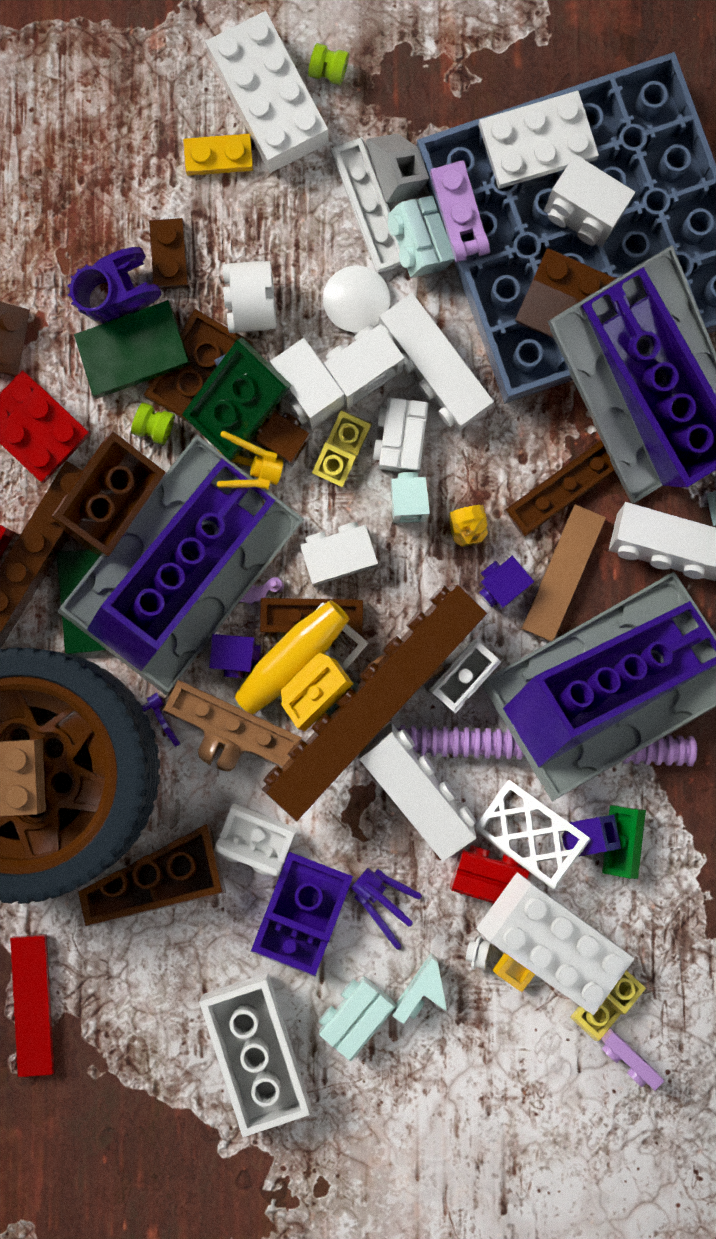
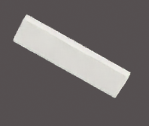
(367, 203)

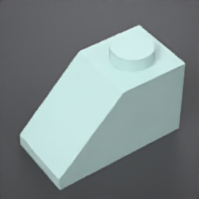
(409, 498)

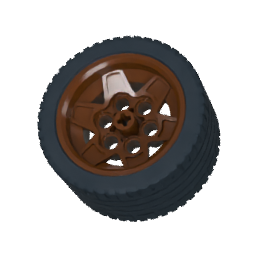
(112, 798)

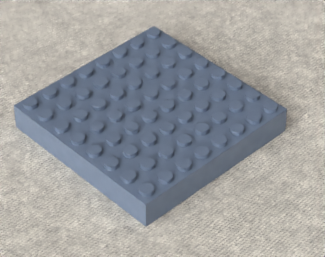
(646, 141)

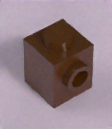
(283, 437)

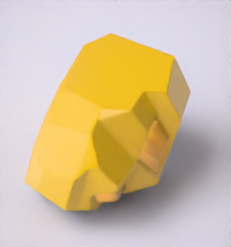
(468, 525)

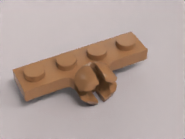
(228, 728)

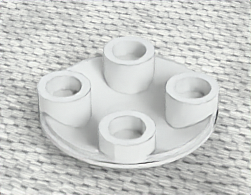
(356, 298)

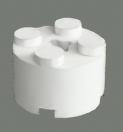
(249, 296)

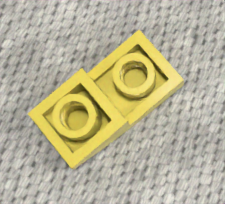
(342, 448)
(617, 1003)

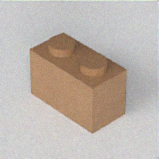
(22, 777)

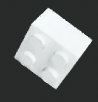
(588, 201)
(364, 364)
(313, 390)

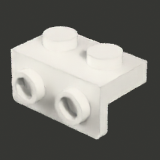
(255, 840)

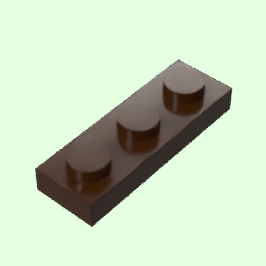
(282, 614)

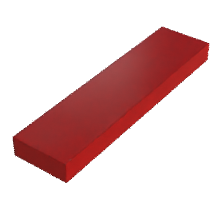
(32, 1005)

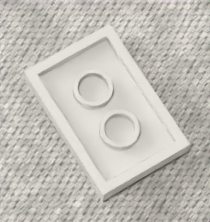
(537, 139)

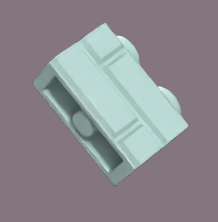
(420, 236)
(356, 1017)

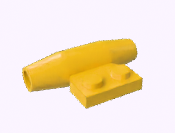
(300, 670)

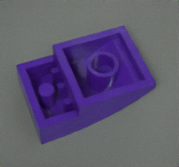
(301, 914)

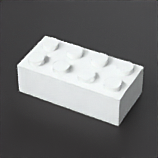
(267, 91)
(554, 943)
(255, 1055)

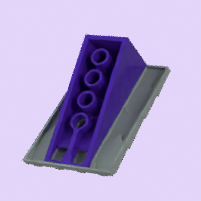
(645, 375)
(180, 566)
(609, 686)

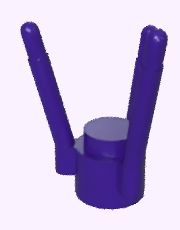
(370, 887)

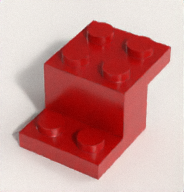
(37, 427)

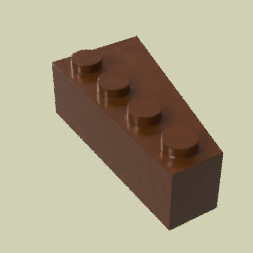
(168, 877)

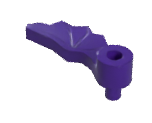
(156, 702)

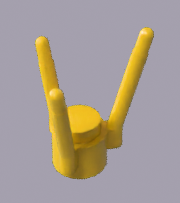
(265, 468)

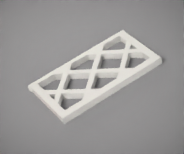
(558, 825)

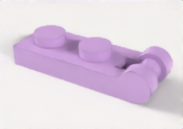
(459, 210)

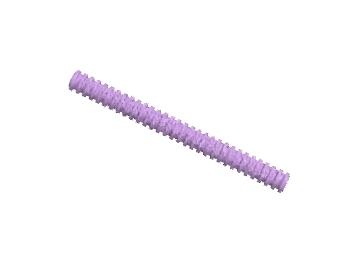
(503, 744)

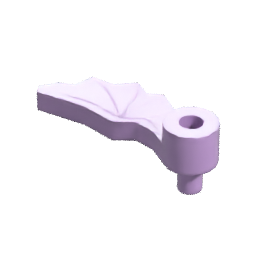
(256, 593)

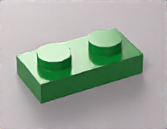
(630, 828)

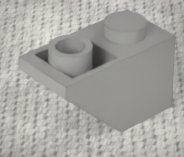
(397, 167)

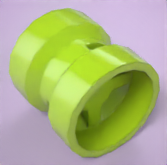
(328, 64)
(156, 425)

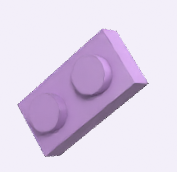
(639, 1069)

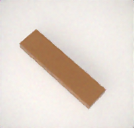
(563, 573)

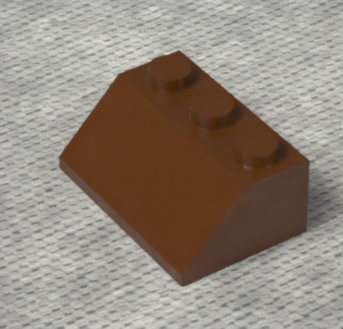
(555, 288)
(108, 495)

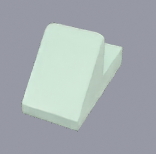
(425, 983)

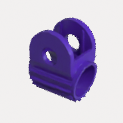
(122, 295)

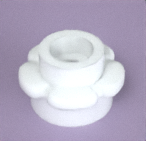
(479, 953)

